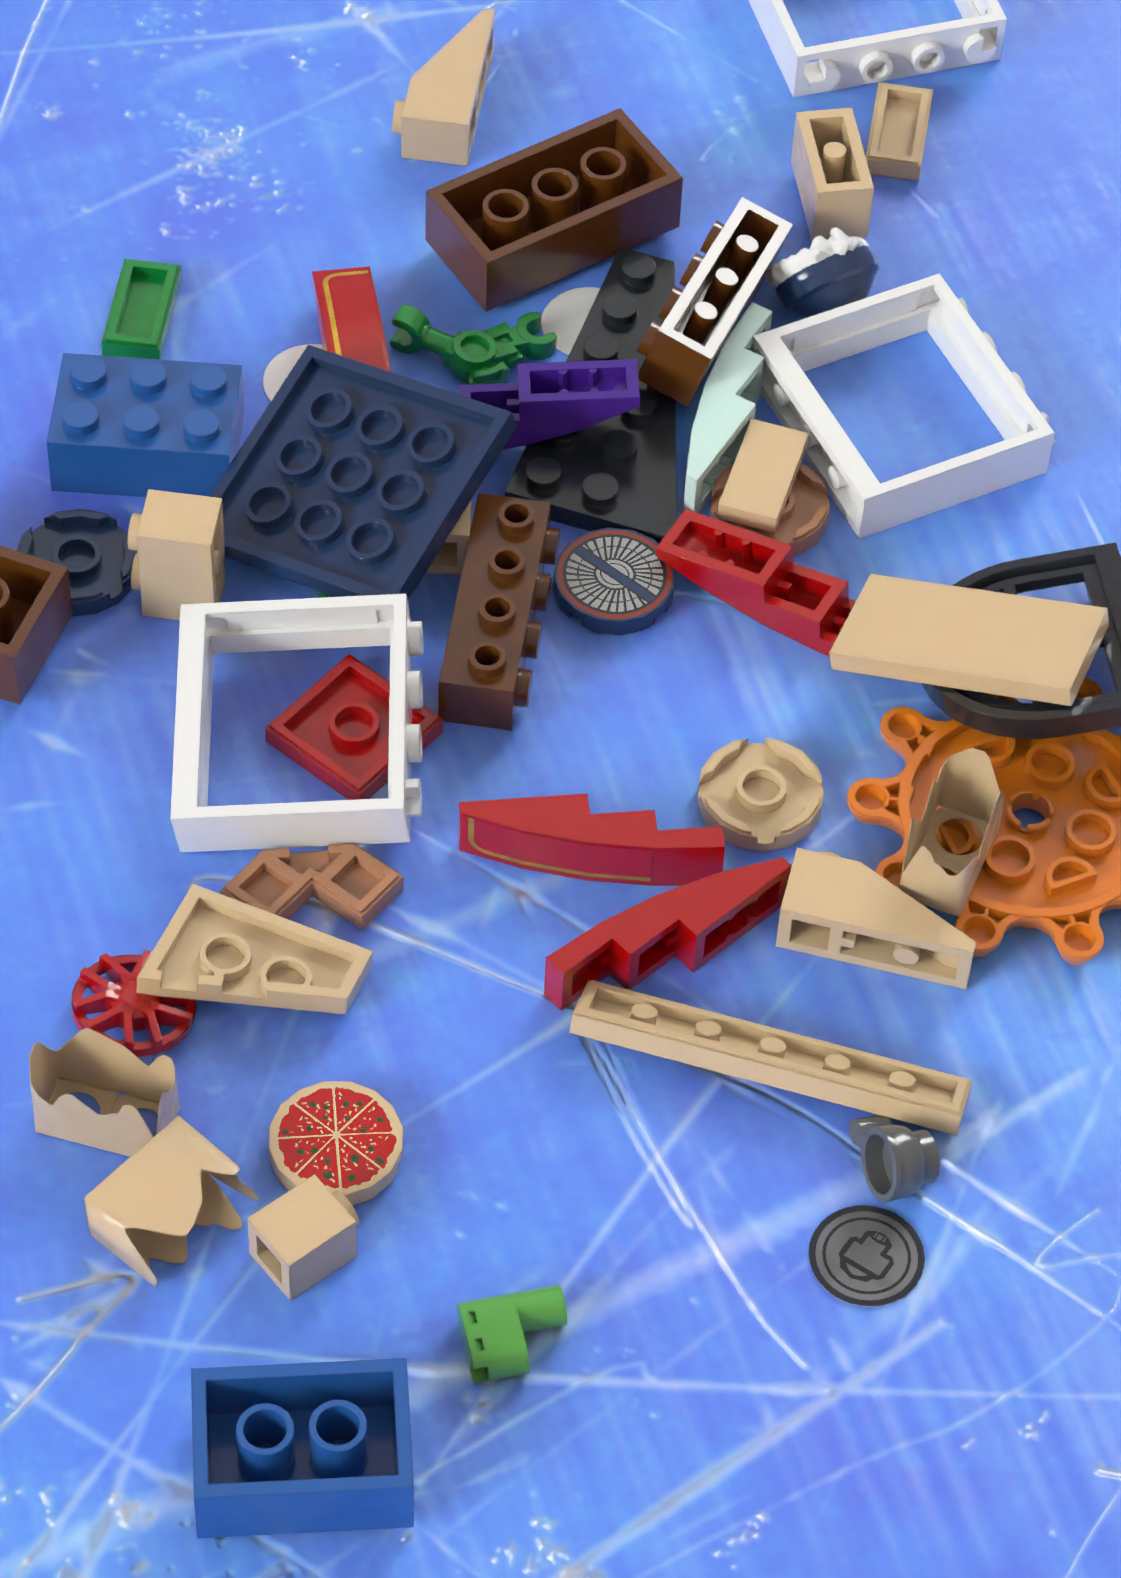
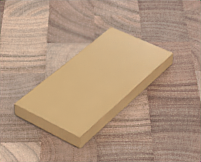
(970, 639)

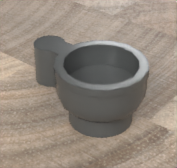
(894, 1157)

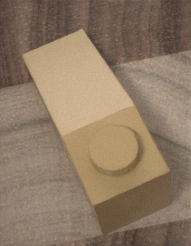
(447, 97)
(860, 918)

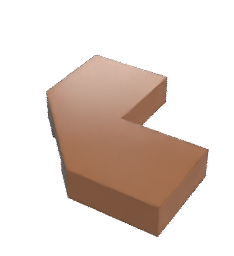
(340, 878)

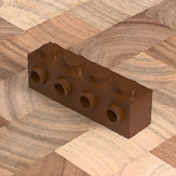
(713, 300)
(495, 612)

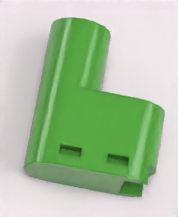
(496, 1326)

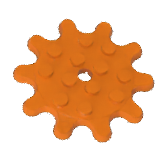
(1035, 877)

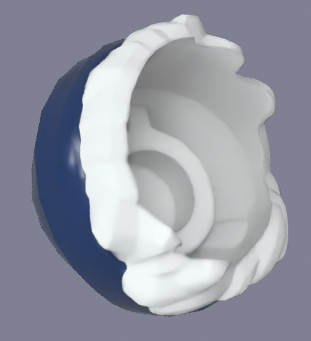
(825, 275)

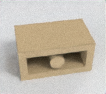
(832, 172)
(177, 552)

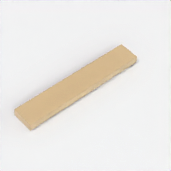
(771, 1056)

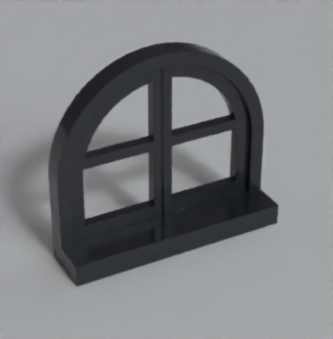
(1101, 573)

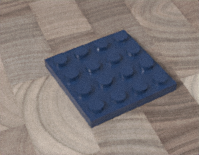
(356, 476)

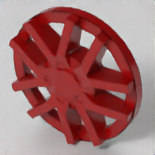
(127, 1008)

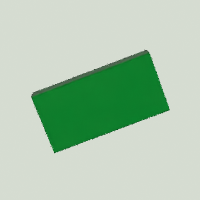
(142, 309)

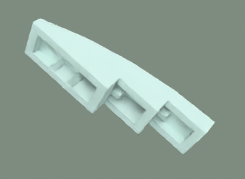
(725, 408)

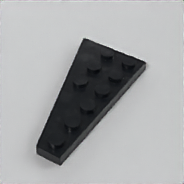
(624, 466)

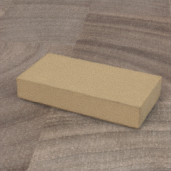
(898, 131)
(762, 475)

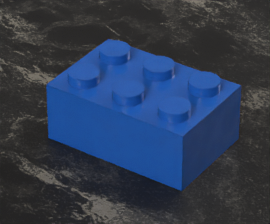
(143, 425)
(302, 1448)

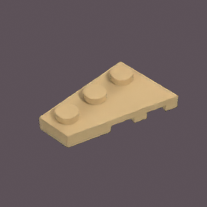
(251, 957)

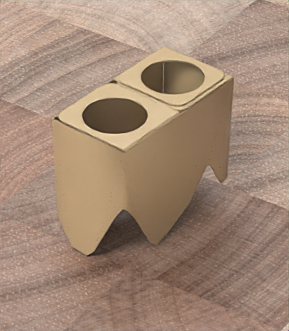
(969, 793)
(102, 1070)
(160, 1195)

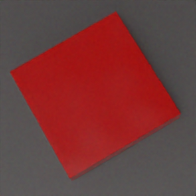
(343, 729)

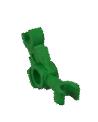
(475, 354)

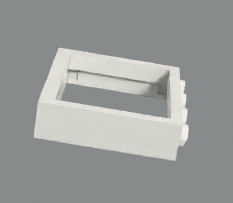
(882, 56)
(873, 323)
(280, 627)

